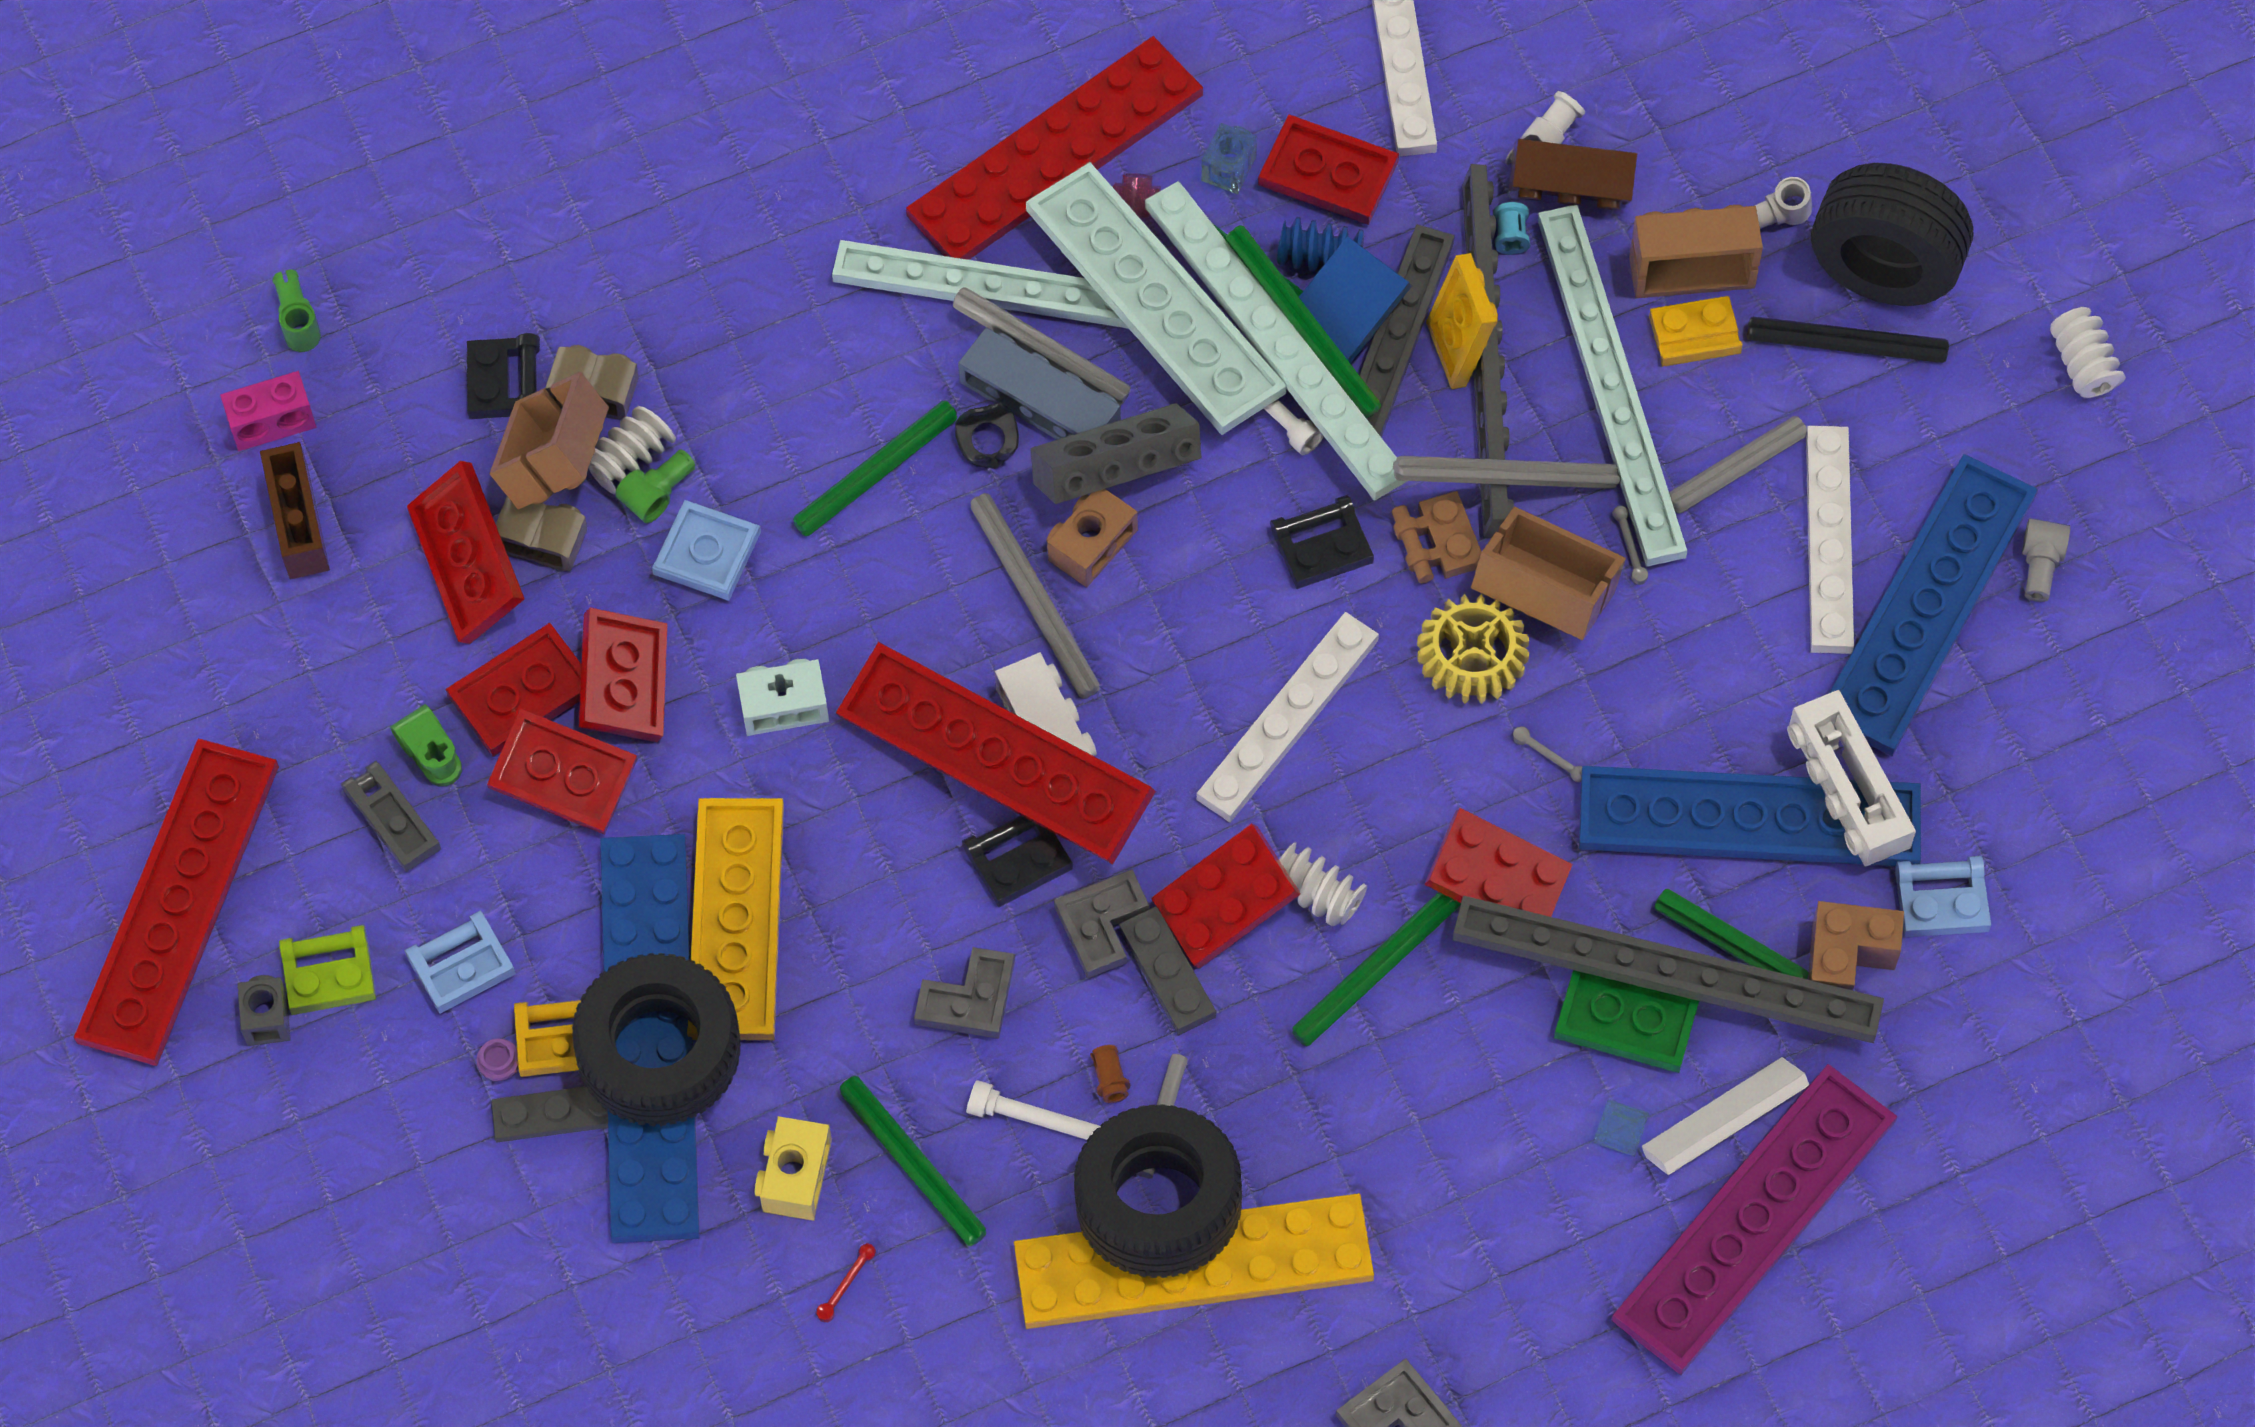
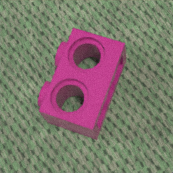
(268, 411)

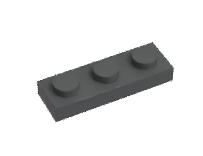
(1167, 970)
(547, 1114)

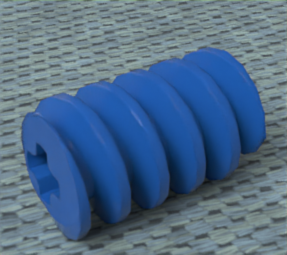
(1310, 244)

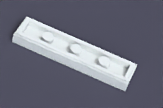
(1725, 1115)

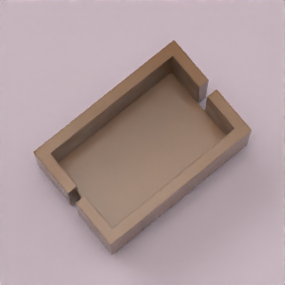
(1695, 251)
(549, 445)
(1548, 573)

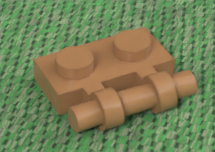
(1449, 533)

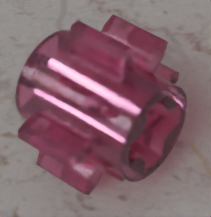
(1135, 190)

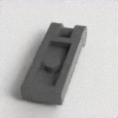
(391, 817)

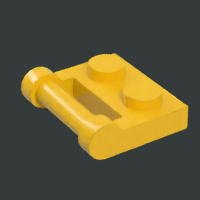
(547, 1048)

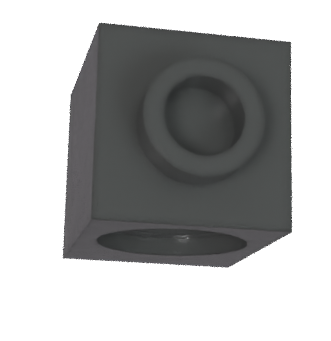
(268, 1026)

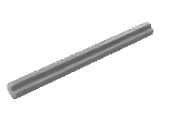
(1506, 472)
(1035, 596)

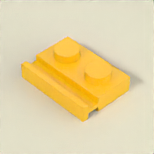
(1695, 331)

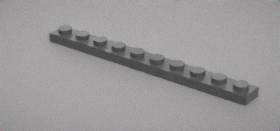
(1489, 399)
(1668, 969)

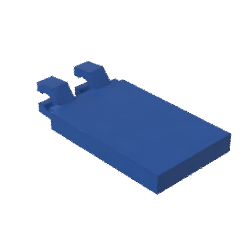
(1353, 296)

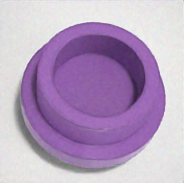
(497, 1059)

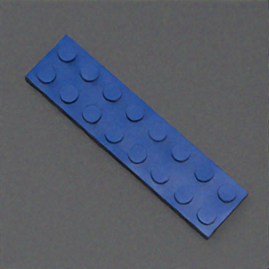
(1931, 599)
(1723, 815)

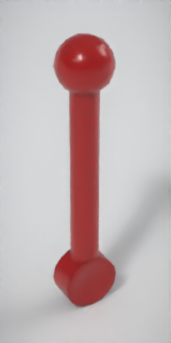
(826, 1310)

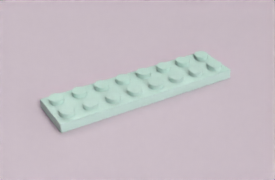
(1156, 298)

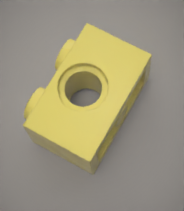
(795, 1193)

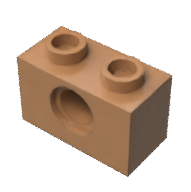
(1087, 556)

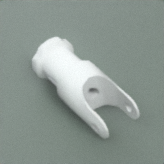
(1554, 121)

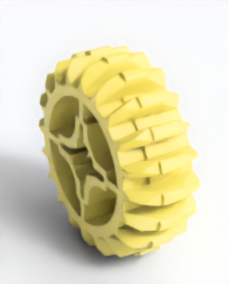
(1473, 628)

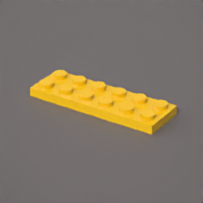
(740, 905)

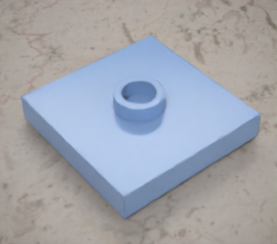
(706, 550)

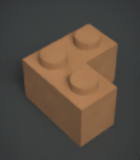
(1850, 938)

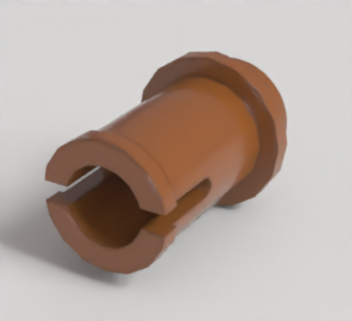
(1112, 1084)

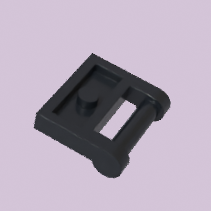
(489, 374)
(1325, 553)
(1021, 867)

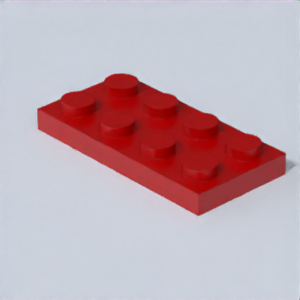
(465, 552)

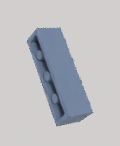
(1034, 388)

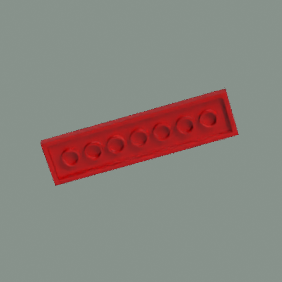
(1083, 127)
(996, 752)
(176, 902)

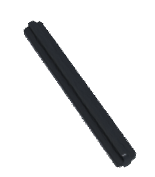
(1847, 339)

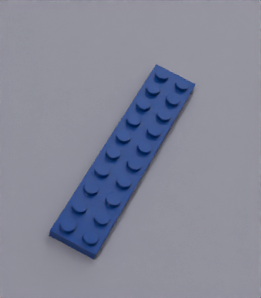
(645, 914)

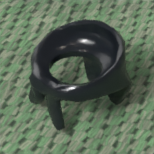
(994, 414)

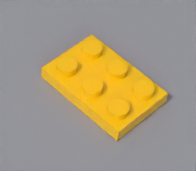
(1461, 320)

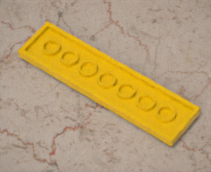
(1269, 1254)

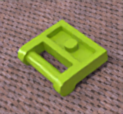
(331, 982)

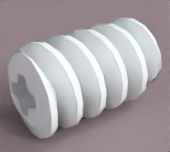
(2086, 352)
(627, 445)
(1322, 888)

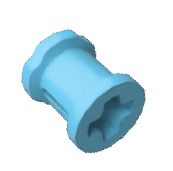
(1511, 228)

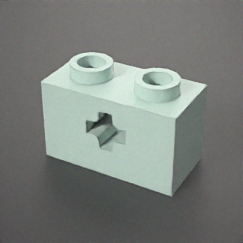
(801, 705)

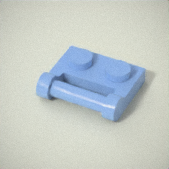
(1943, 909)
(464, 972)

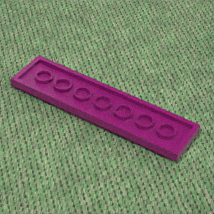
(1754, 1219)

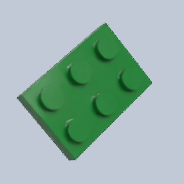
(1626, 1020)

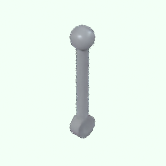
(1639, 574)
(1522, 736)

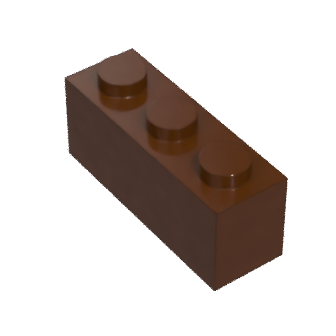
(1572, 173)
(294, 510)

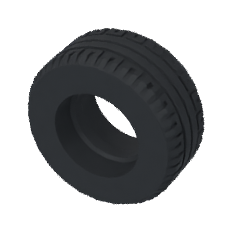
(1892, 234)
(648, 986)
(1158, 1139)

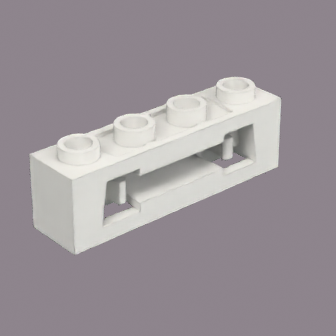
(1817, 731)

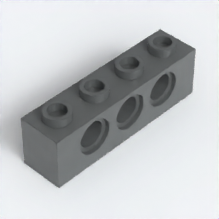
(1115, 453)

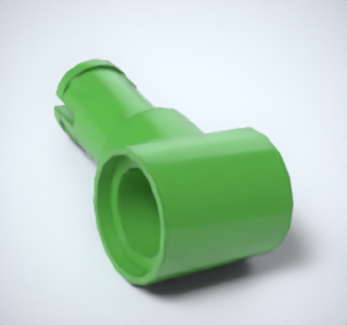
(296, 311)
(650, 492)

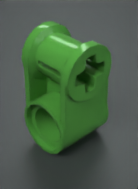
(426, 743)

